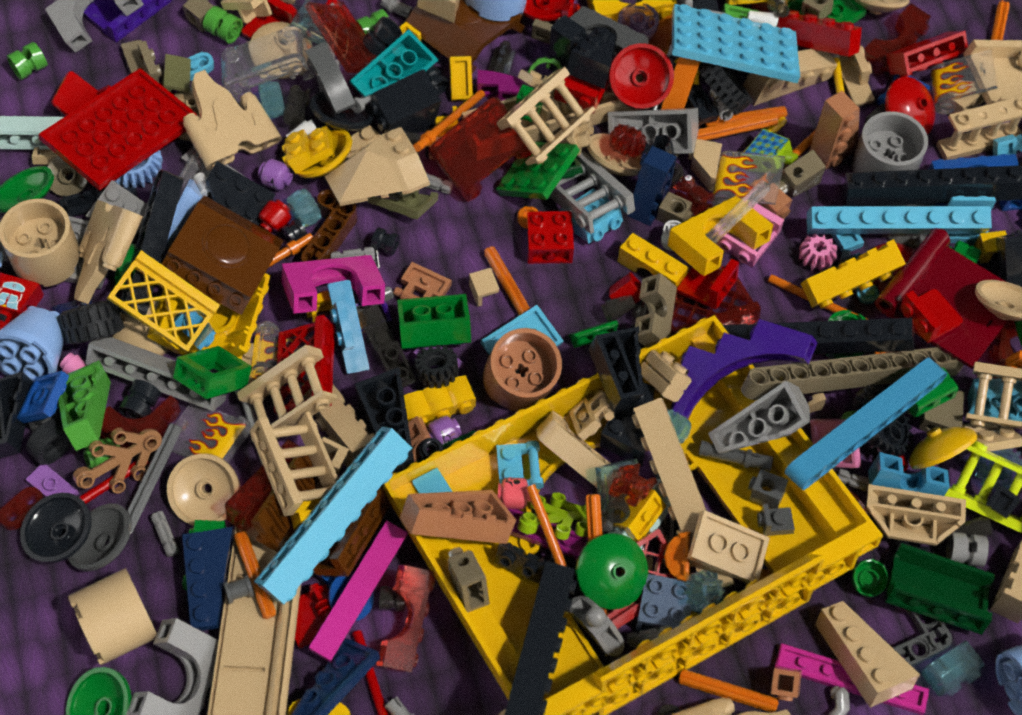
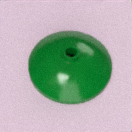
(26, 185)
(598, 567)
(99, 693)

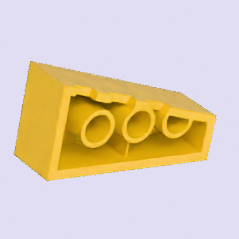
(853, 274)

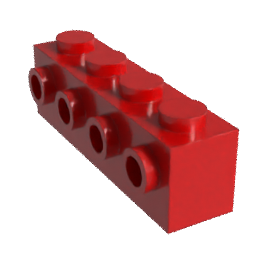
(823, 33)
(927, 53)

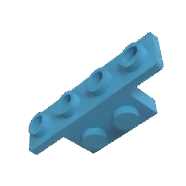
(348, 327)

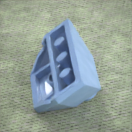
(185, 206)

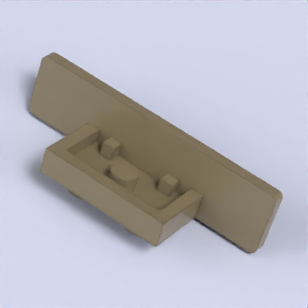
(140, 56)

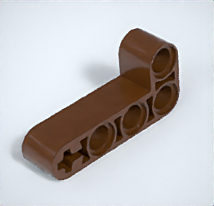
(335, 219)

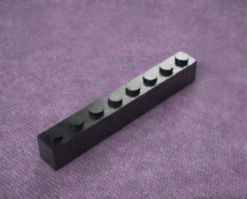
(932, 185)
(848, 335)
(542, 641)

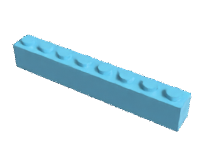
(898, 219)
(333, 515)

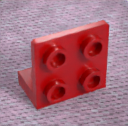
(550, 237)
(710, 288)

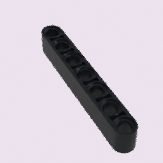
(154, 231)

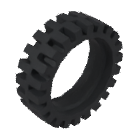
(726, 86)

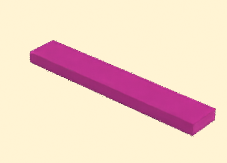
(358, 591)
(831, 673)

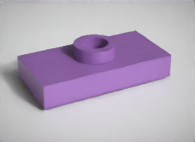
(49, 482)

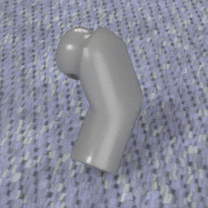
(841, 699)

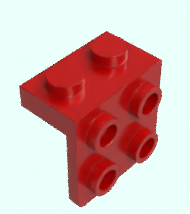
(280, 13)
(583, 92)
(74, 93)
(930, 314)

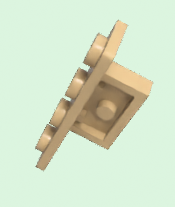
(856, 77)

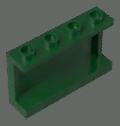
(940, 588)

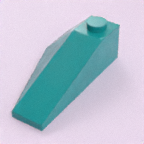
(393, 64)

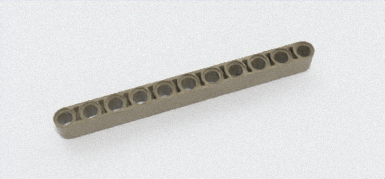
(844, 372)

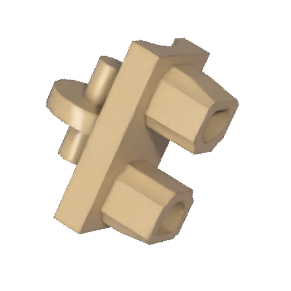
(580, 136)

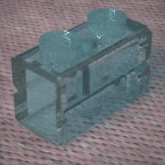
(953, 669)

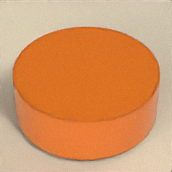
(522, 215)

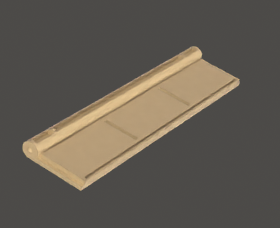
(253, 651)

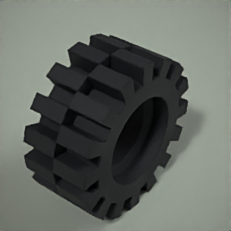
(433, 357)

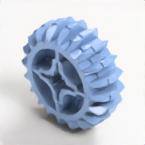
(142, 172)

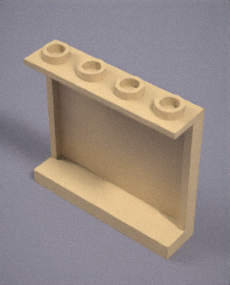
(1006, 67)

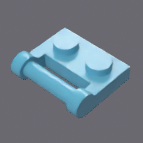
(510, 462)

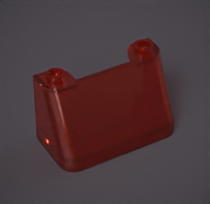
(477, 148)

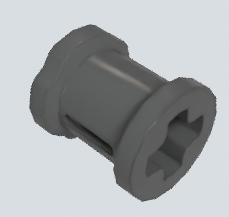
(238, 589)

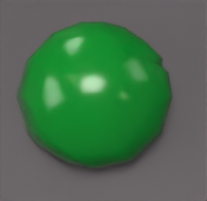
(869, 577)

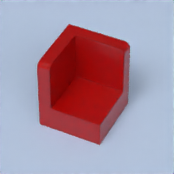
(627, 285)

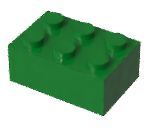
(434, 321)

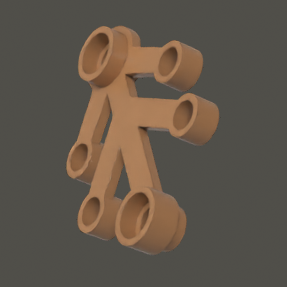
(121, 458)

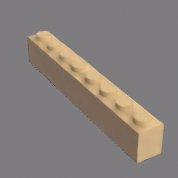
(674, 471)

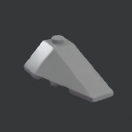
(678, 123)
(768, 418)

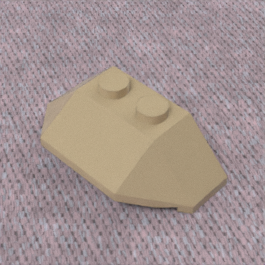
(915, 515)

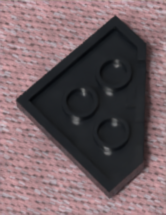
(237, 192)

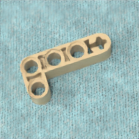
(569, 447)

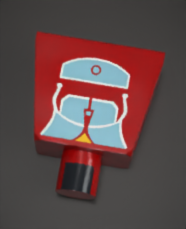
(17, 296)

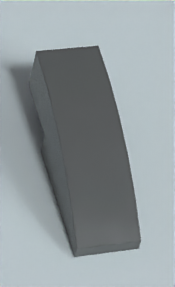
(330, 77)

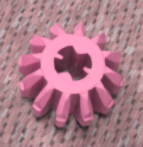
(817, 252)

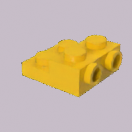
(306, 150)

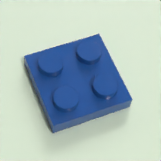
(43, 397)

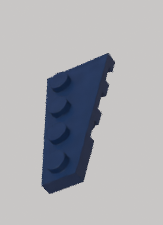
(205, 566)
(337, 678)

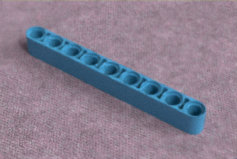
(865, 423)

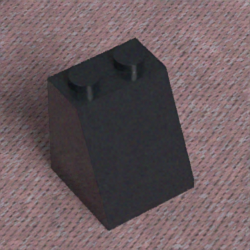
(406, 104)
(1010, 257)

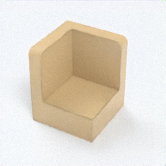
(482, 284)

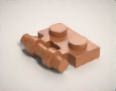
(424, 281)

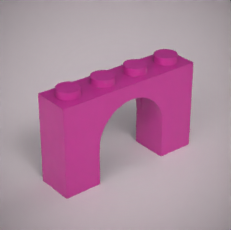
(302, 277)

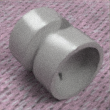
(969, 549)

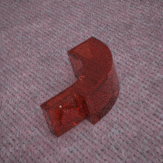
(157, 420)

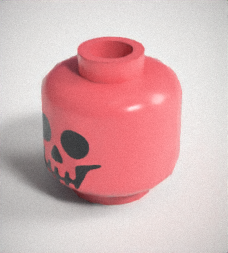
(513, 493)

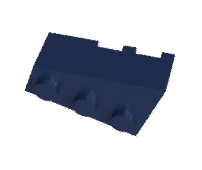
(652, 184)

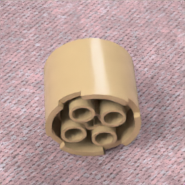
(39, 241)
(112, 616)

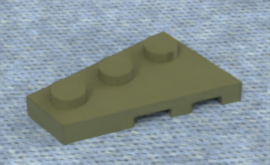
(411, 204)

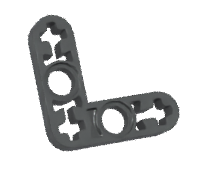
(925, 640)

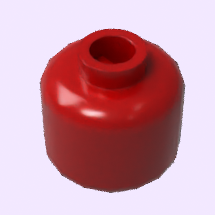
(274, 216)

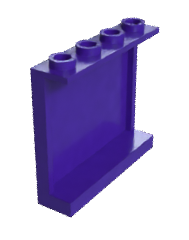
(112, 20)

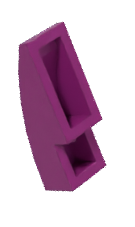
(499, 84)

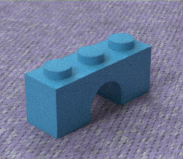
(888, 472)

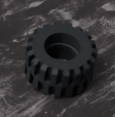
(91, 322)

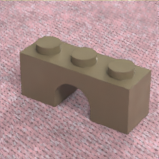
(660, 298)

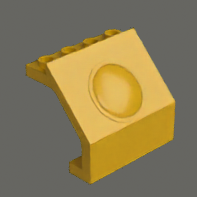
(231, 328)

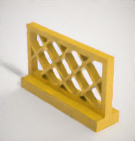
(170, 283)

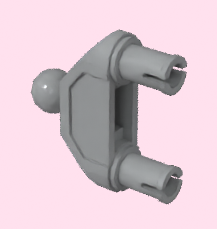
(598, 626)

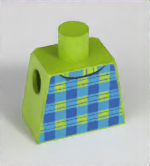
(773, 144)

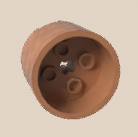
(530, 354)

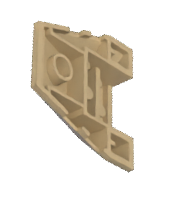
(379, 169)

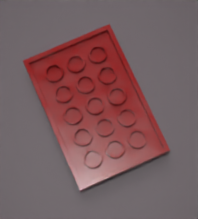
(117, 128)

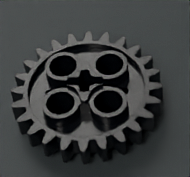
(894, 437)

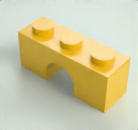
(639, 253)

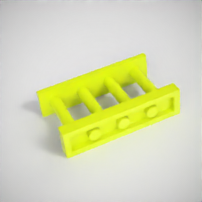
(979, 502)

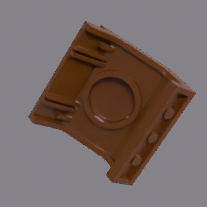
(465, 36)
(222, 254)
(276, 529)

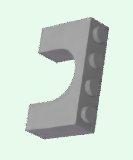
(68, 19)
(198, 656)

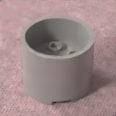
(890, 144)

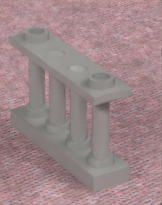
(608, 187)

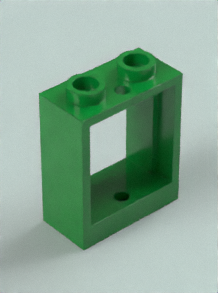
(195, 366)

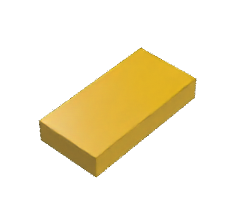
(461, 77)

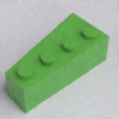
(84, 404)

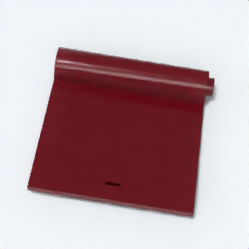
(955, 277)

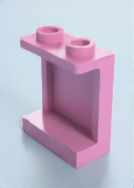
(740, 250)

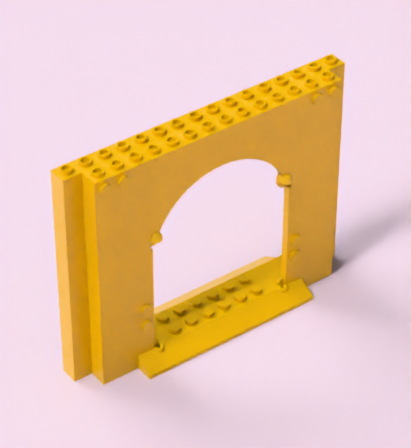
(825, 544)

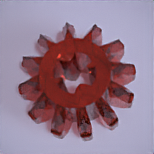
(627, 141)

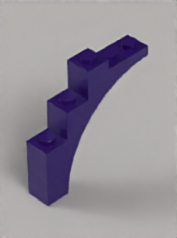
(732, 353)

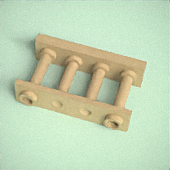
(527, 108)
(980, 139)
(284, 372)
(984, 374)
(274, 461)

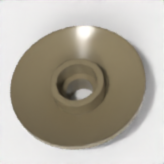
(61, 184)

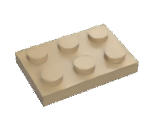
(728, 547)

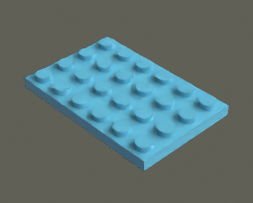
(735, 43)

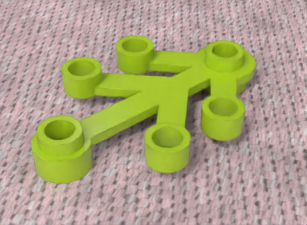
(529, 521)

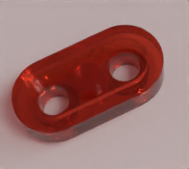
(19, 507)

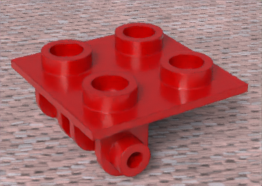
(312, 613)

